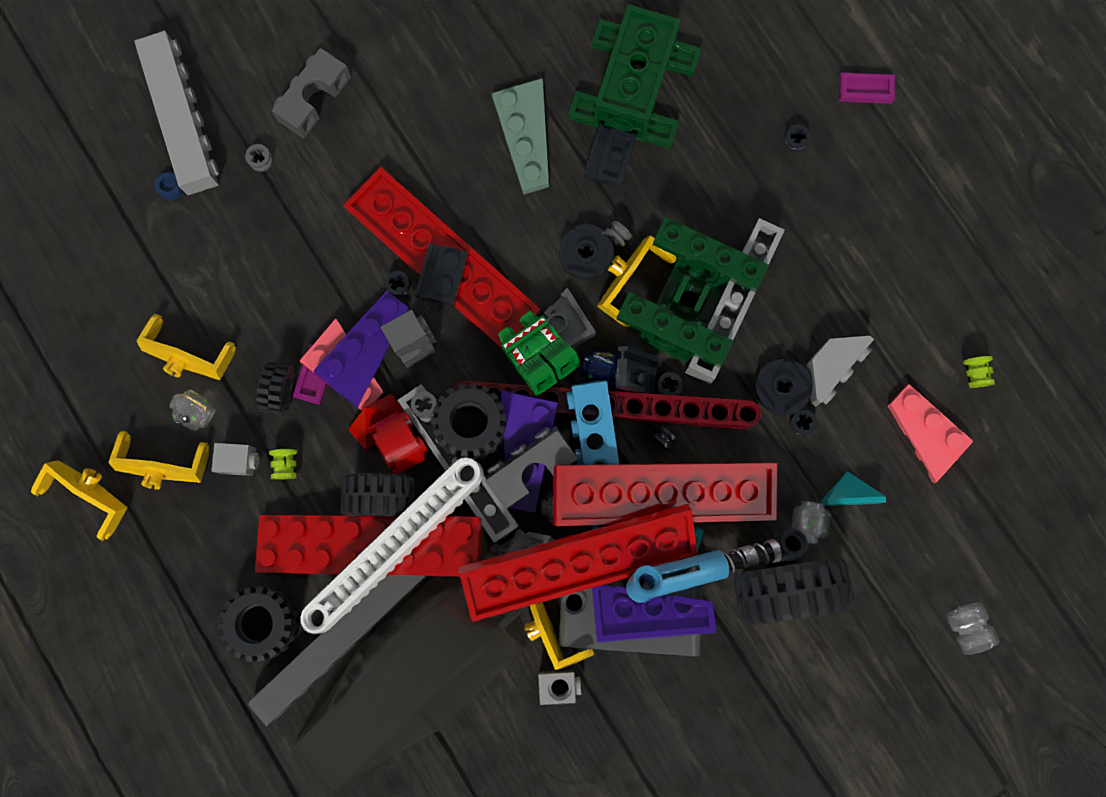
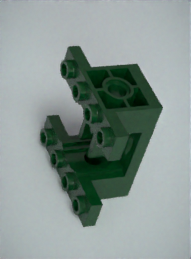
(630, 94)
(699, 273)

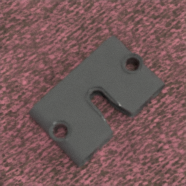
(579, 630)

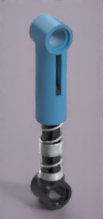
(714, 566)

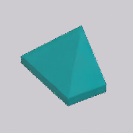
(852, 491)

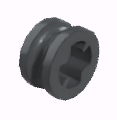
(258, 149)
(618, 234)
(421, 396)

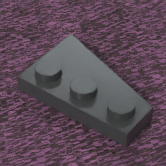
(569, 320)

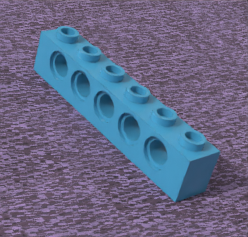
(596, 394)

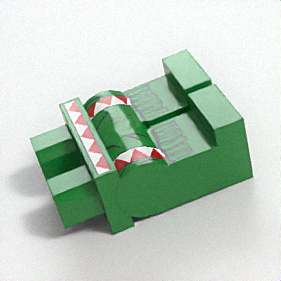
(533, 344)

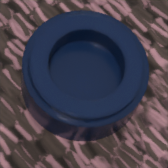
(167, 186)

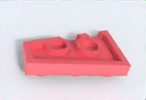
(324, 346)
(930, 432)

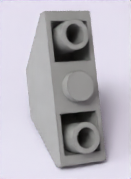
(834, 364)

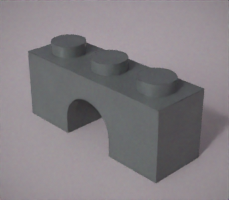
(321, 74)
(410, 338)
(506, 477)

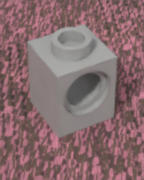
(234, 459)
(548, 696)

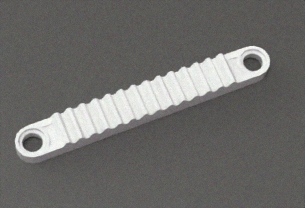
(392, 546)

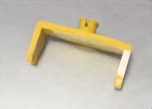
(624, 270)
(178, 359)
(155, 471)
(87, 488)
(543, 628)

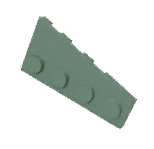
(523, 125)

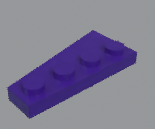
(358, 355)
(524, 419)
(660, 617)

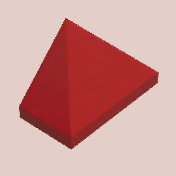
(371, 415)

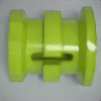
(979, 371)
(283, 463)

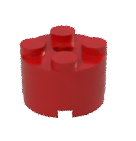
(397, 442)

